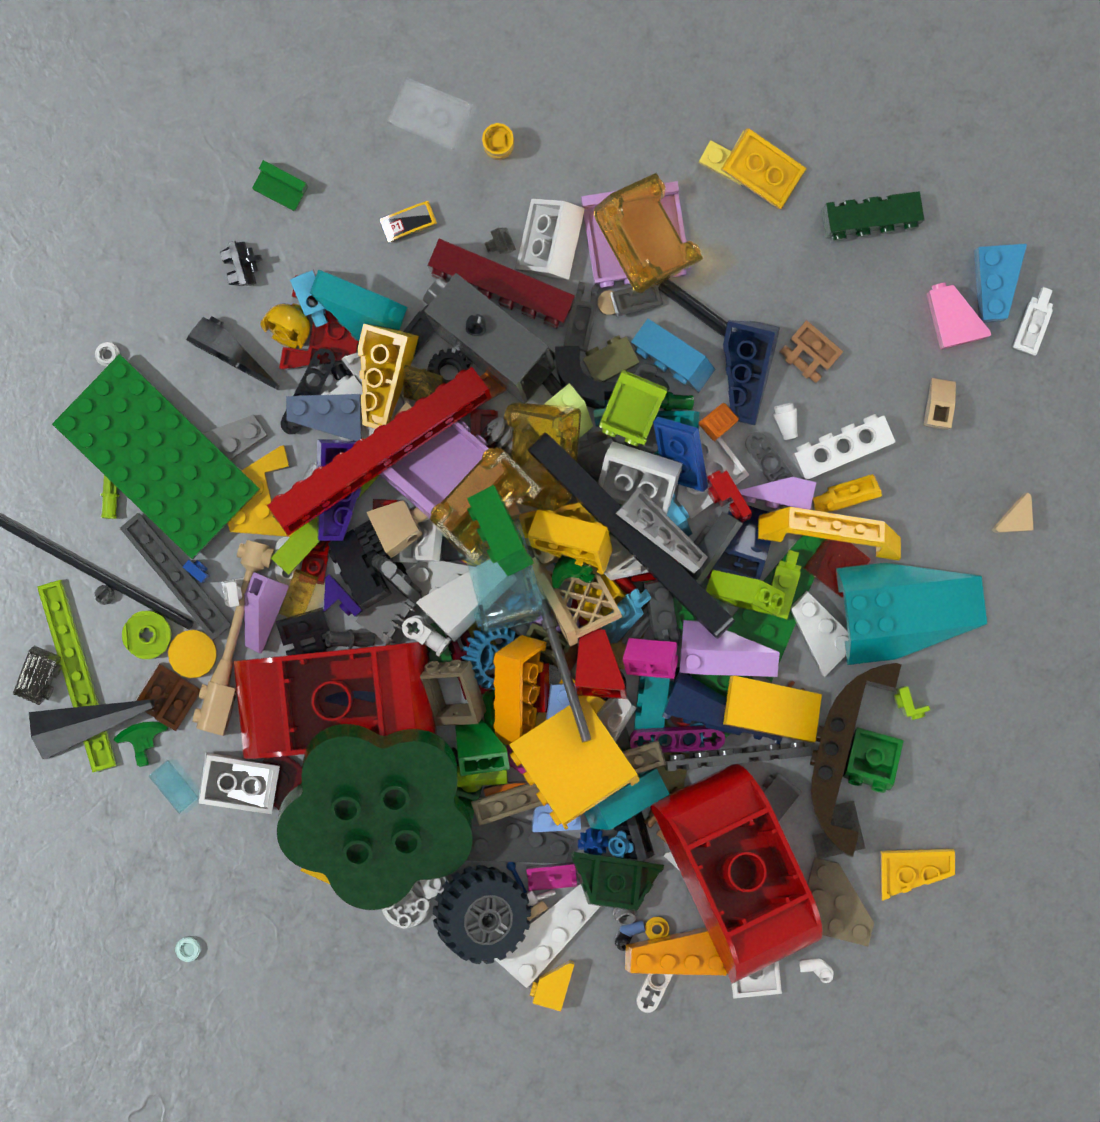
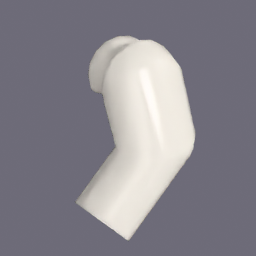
(819, 967)

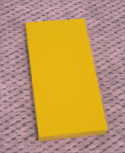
(772, 709)

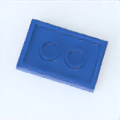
(683, 445)

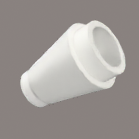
(787, 420)

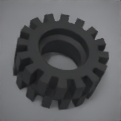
(448, 358)
(369, 540)

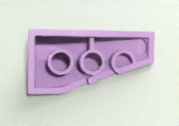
(724, 656)

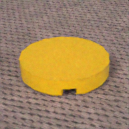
(192, 653)

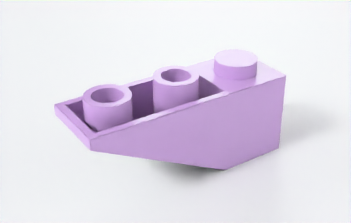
(784, 492)
(262, 606)

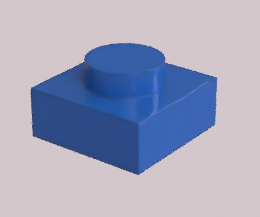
(197, 570)

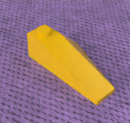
(383, 360)

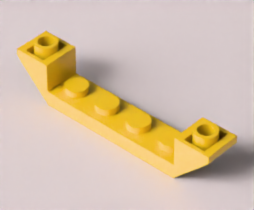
(831, 526)

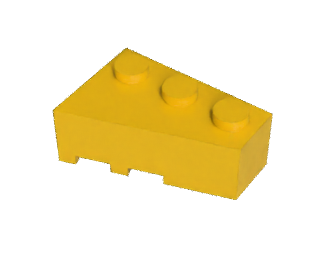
(571, 537)

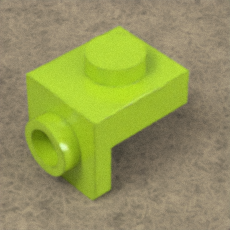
(904, 700)

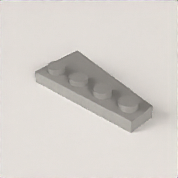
(237, 436)
(661, 530)

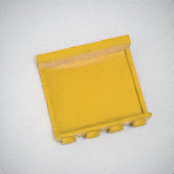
(569, 772)

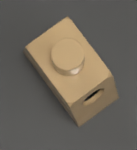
(396, 526)

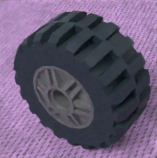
(481, 914)

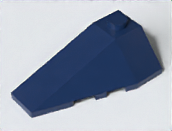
(748, 356)

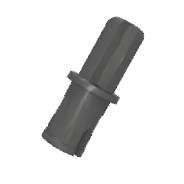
(349, 639)

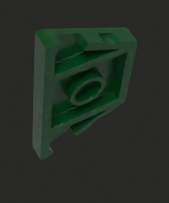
(615, 880)

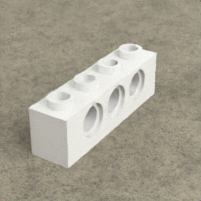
(880, 437)

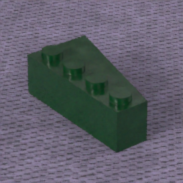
(872, 215)

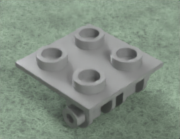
(388, 616)

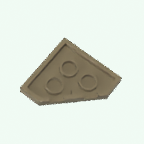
(838, 904)

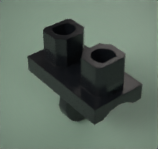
(244, 263)

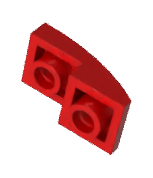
(316, 561)

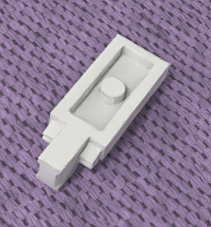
(1034, 323)

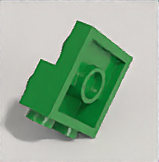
(873, 760)

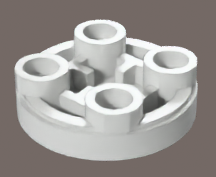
(409, 910)

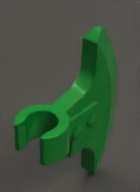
(567, 568)
(142, 738)

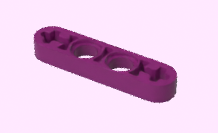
(677, 735)

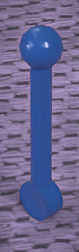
(511, 867)

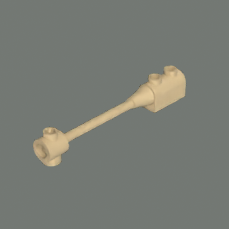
(218, 694)

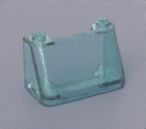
(502, 598)

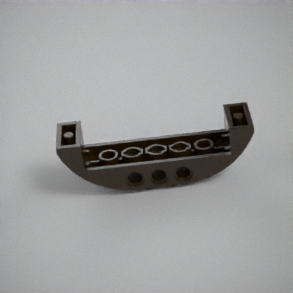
(846, 710)

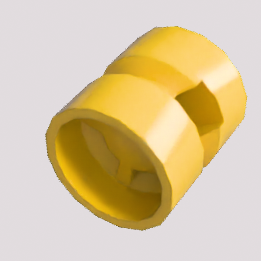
(498, 141)

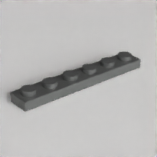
(175, 576)

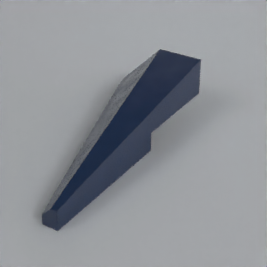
(699, 703)

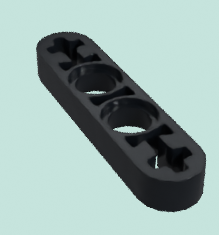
(305, 389)

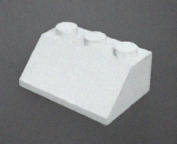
(550, 238)
(631, 468)

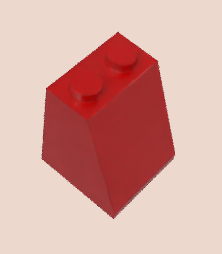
(597, 668)

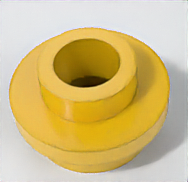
(656, 921)

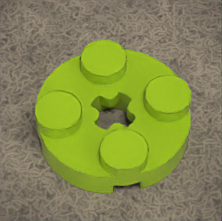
(136, 625)

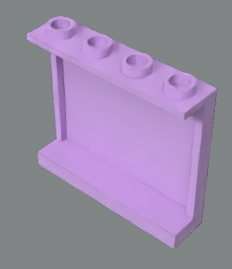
(603, 261)
(436, 466)

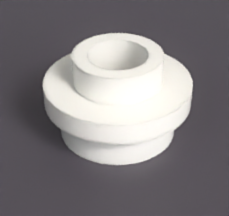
(99, 353)

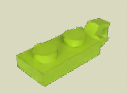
(786, 580)

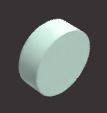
(187, 949)

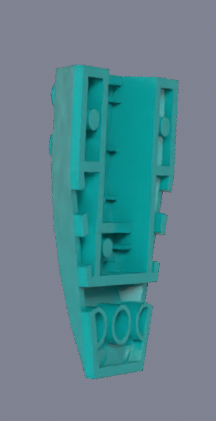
(906, 609)

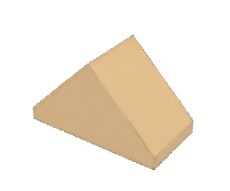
(1018, 517)

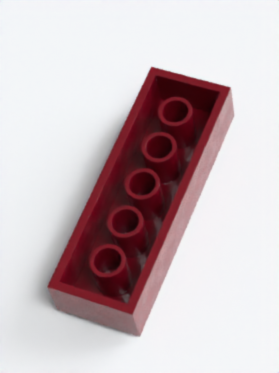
(502, 283)

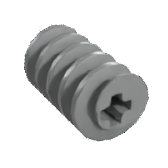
(500, 433)

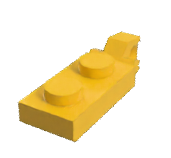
(848, 494)

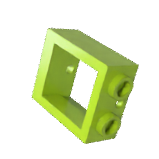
(745, 592)

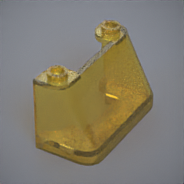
(644, 235)
(529, 424)
(452, 514)

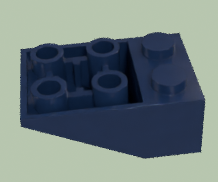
(745, 552)

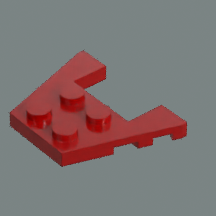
(327, 335)

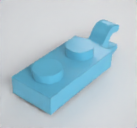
(631, 611)

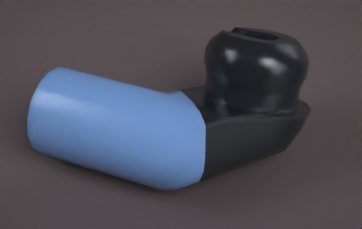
(626, 933)

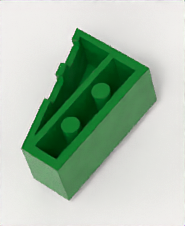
(499, 531)

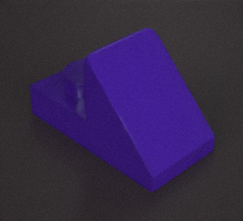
(336, 592)

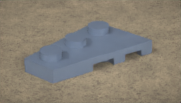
(327, 413)

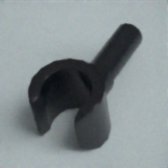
(340, 372)

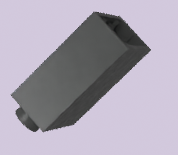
(505, 349)

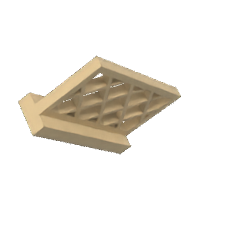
(563, 613)

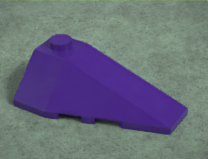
(335, 520)

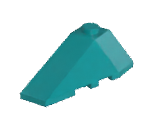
(355, 304)

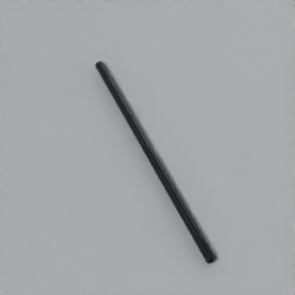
(95, 573)

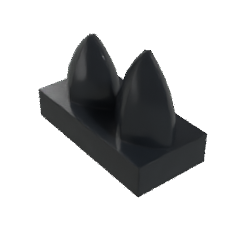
(639, 837)

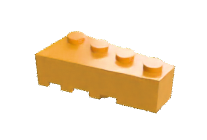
(516, 687)
(675, 954)

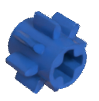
(593, 842)

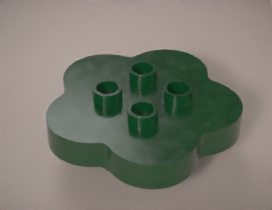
(376, 813)

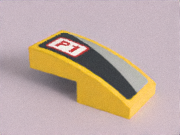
(408, 221)

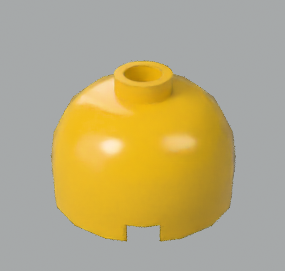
(287, 324)

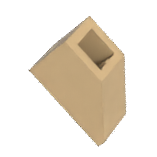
(940, 404)

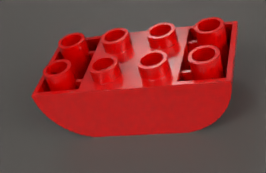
(285, 696)
(739, 870)

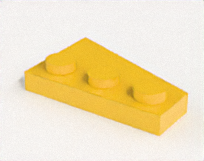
(912, 868)

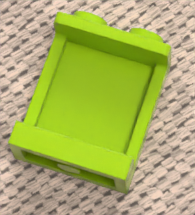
(632, 408)

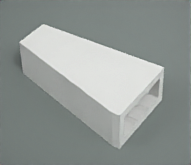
(452, 606)

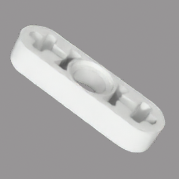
(655, 998)

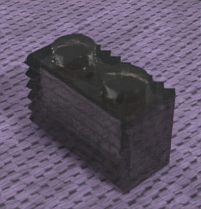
(37, 675)

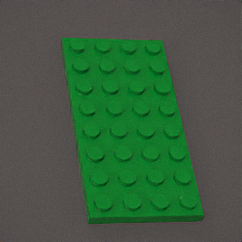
(156, 456)

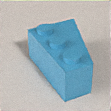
(996, 279)
(673, 355)

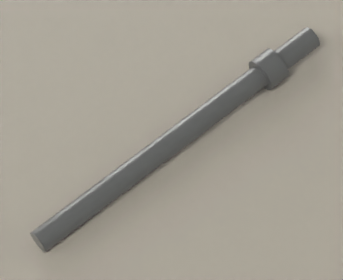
(549, 624)

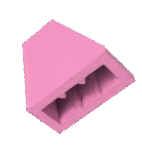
(954, 317)

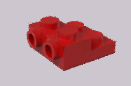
(724, 490)

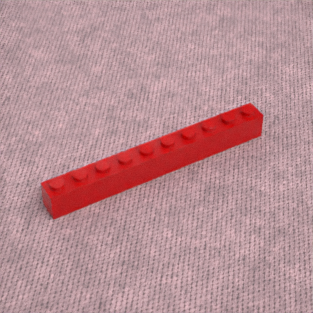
(379, 451)

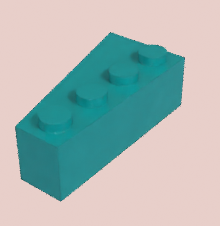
(650, 705)

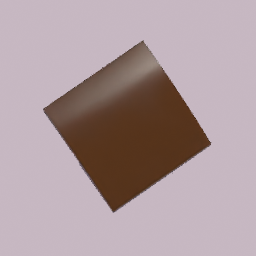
(171, 696)

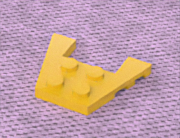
(255, 515)

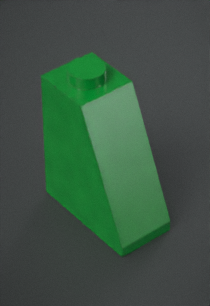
(480, 749)

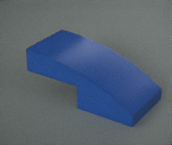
(342, 698)

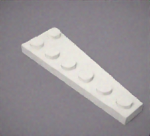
(548, 936)

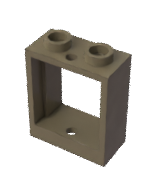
(453, 713)

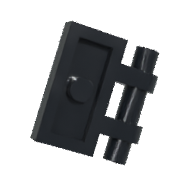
(302, 627)

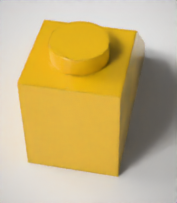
(552, 986)

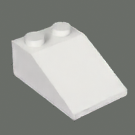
(238, 783)

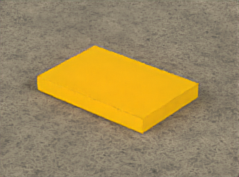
(763, 168)

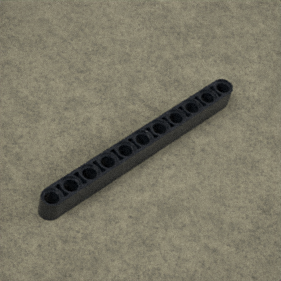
(646, 552)

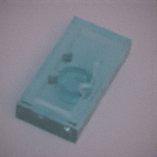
(173, 786)

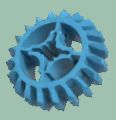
(481, 653)

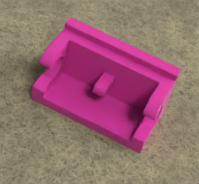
(650, 658)
(551, 876)

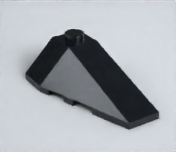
(218, 342)

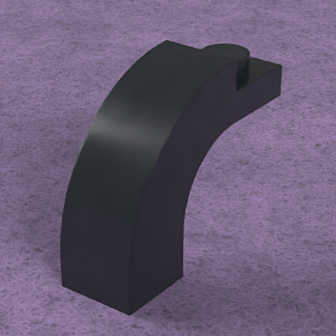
(570, 371)

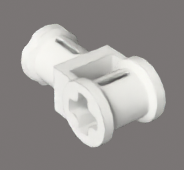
(426, 635)

